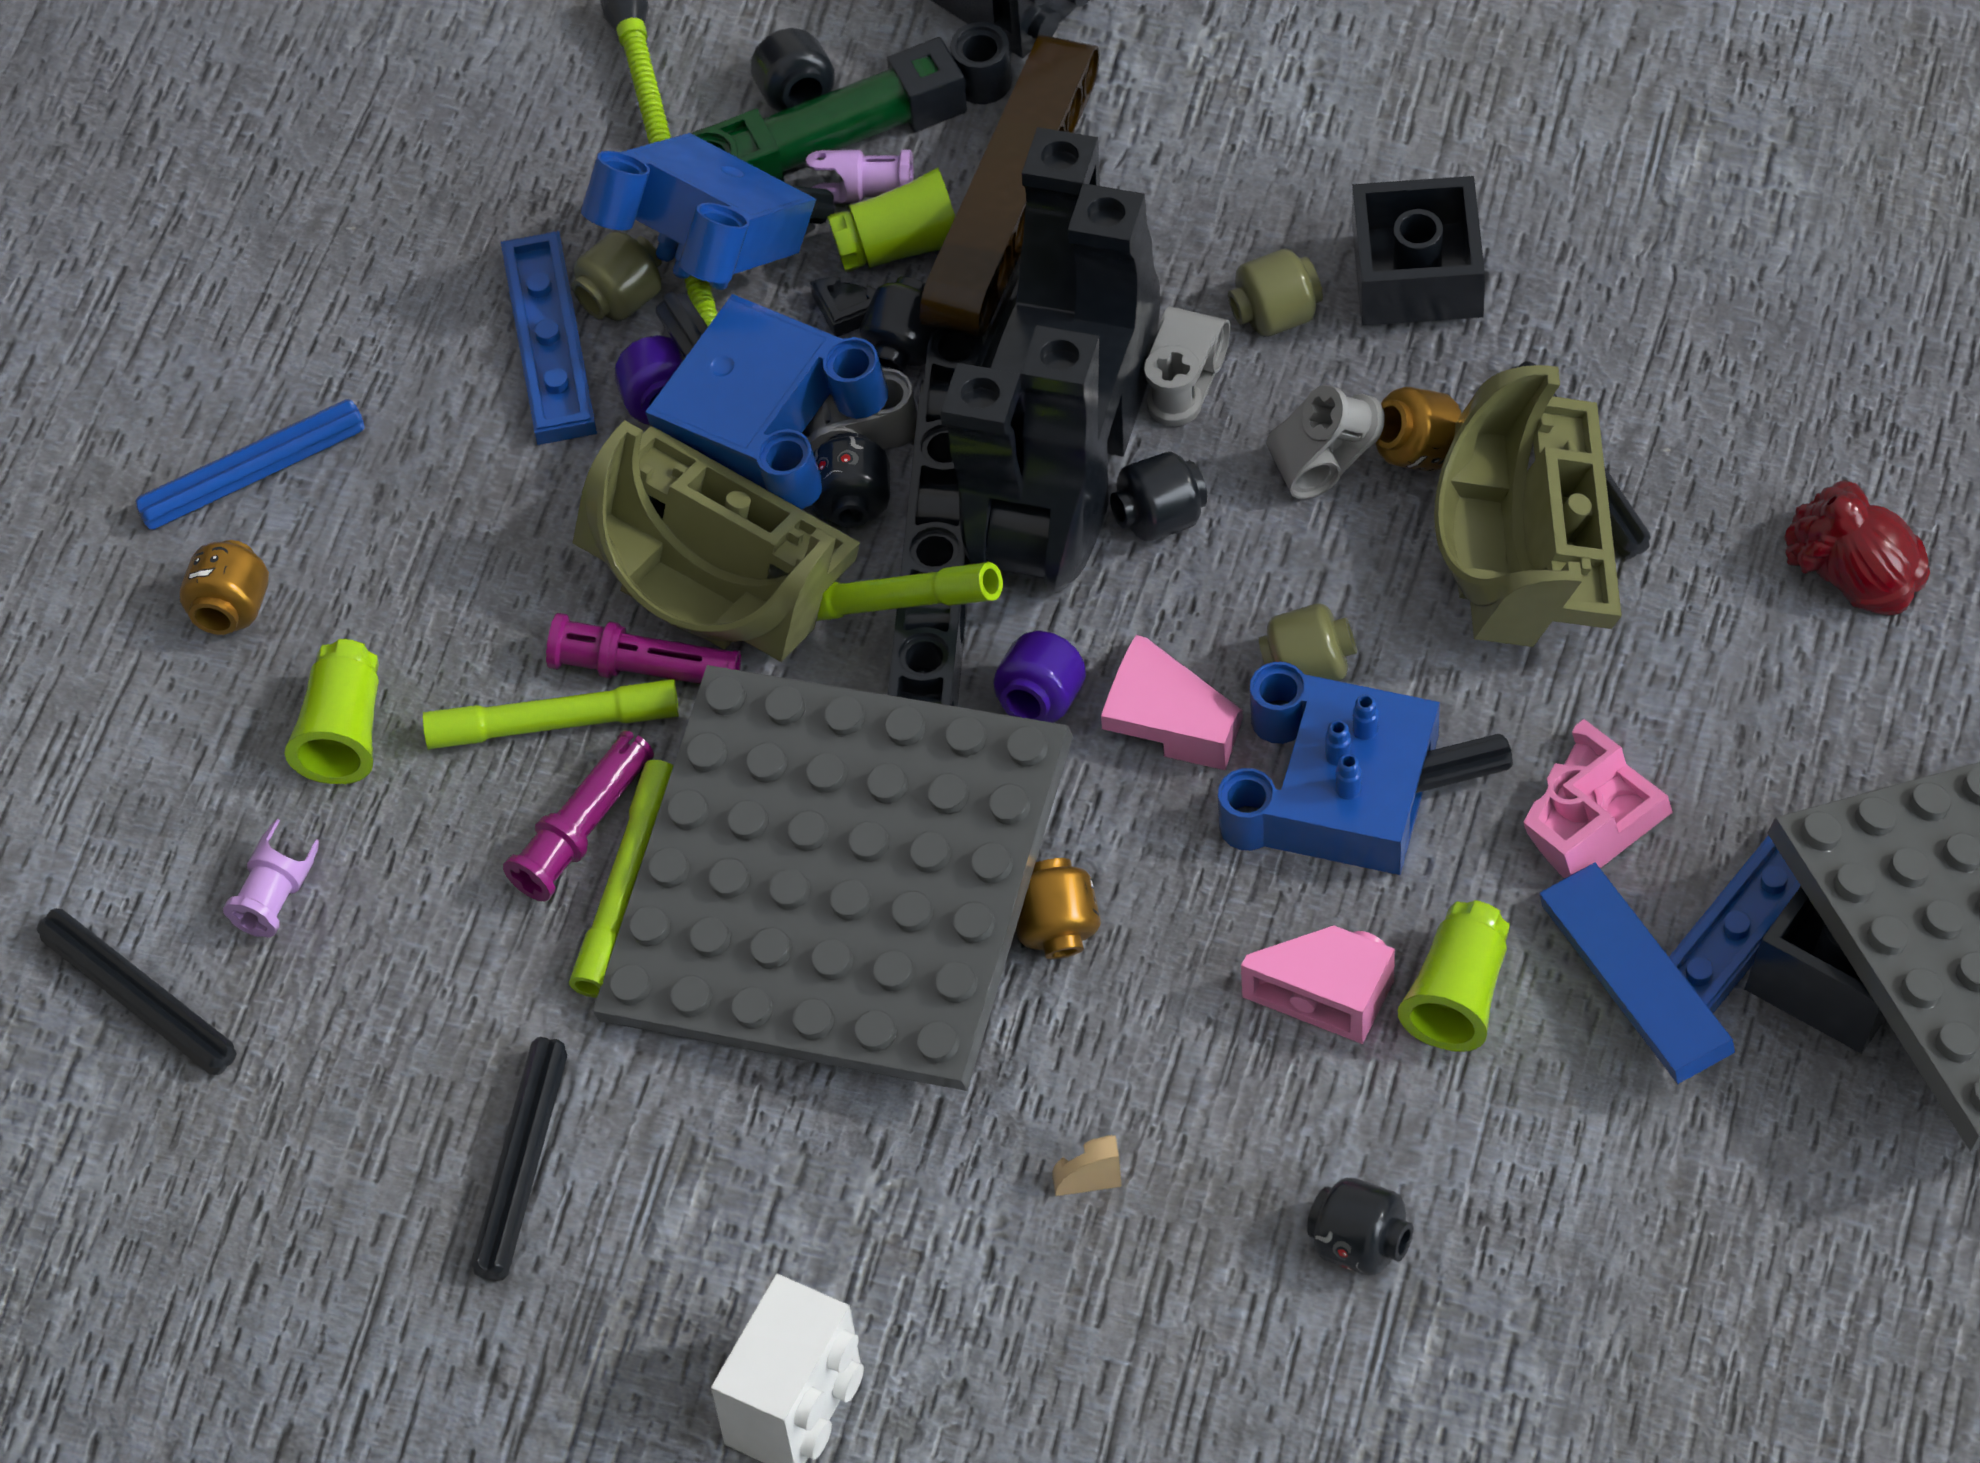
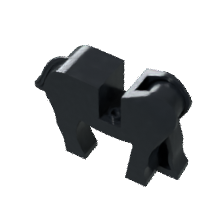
(1065, 374)

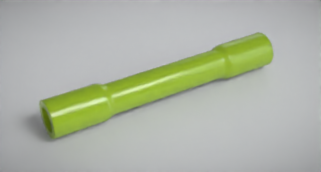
(947, 586)
(480, 723)
(601, 937)

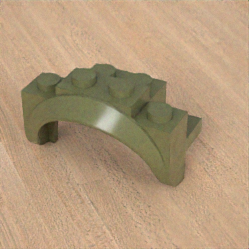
(1533, 539)
(723, 557)

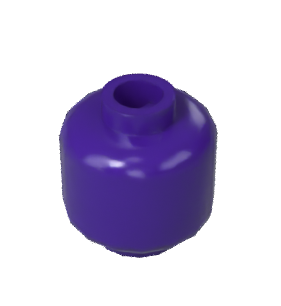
(644, 371)
(1039, 677)

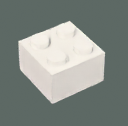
(788, 1375)

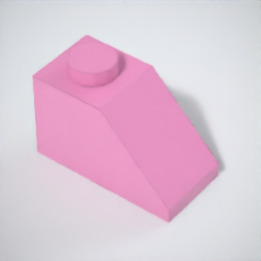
(1323, 979)

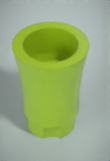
(894, 224)
(336, 716)
(1458, 979)

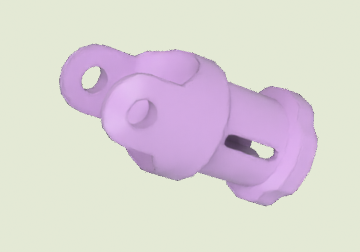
(862, 174)
(267, 887)

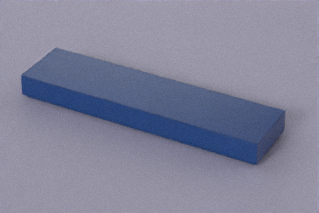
(548, 338)
(1731, 930)
(1637, 973)

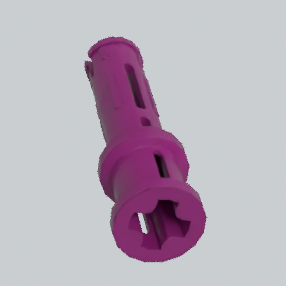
(614, 651)
(564, 835)

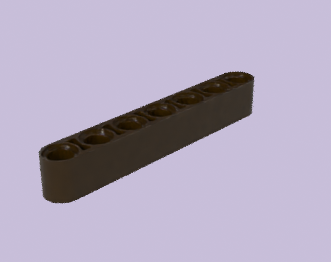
(991, 219)

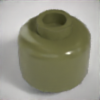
(617, 276)
(1275, 292)
(1310, 641)

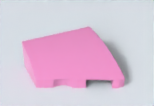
(1170, 705)
(1593, 805)

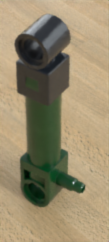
(918, 88)

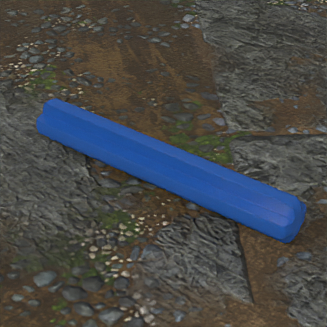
(249, 464)

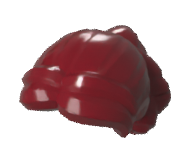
(1858, 549)

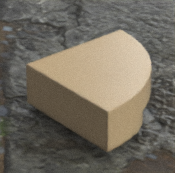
(1090, 1171)

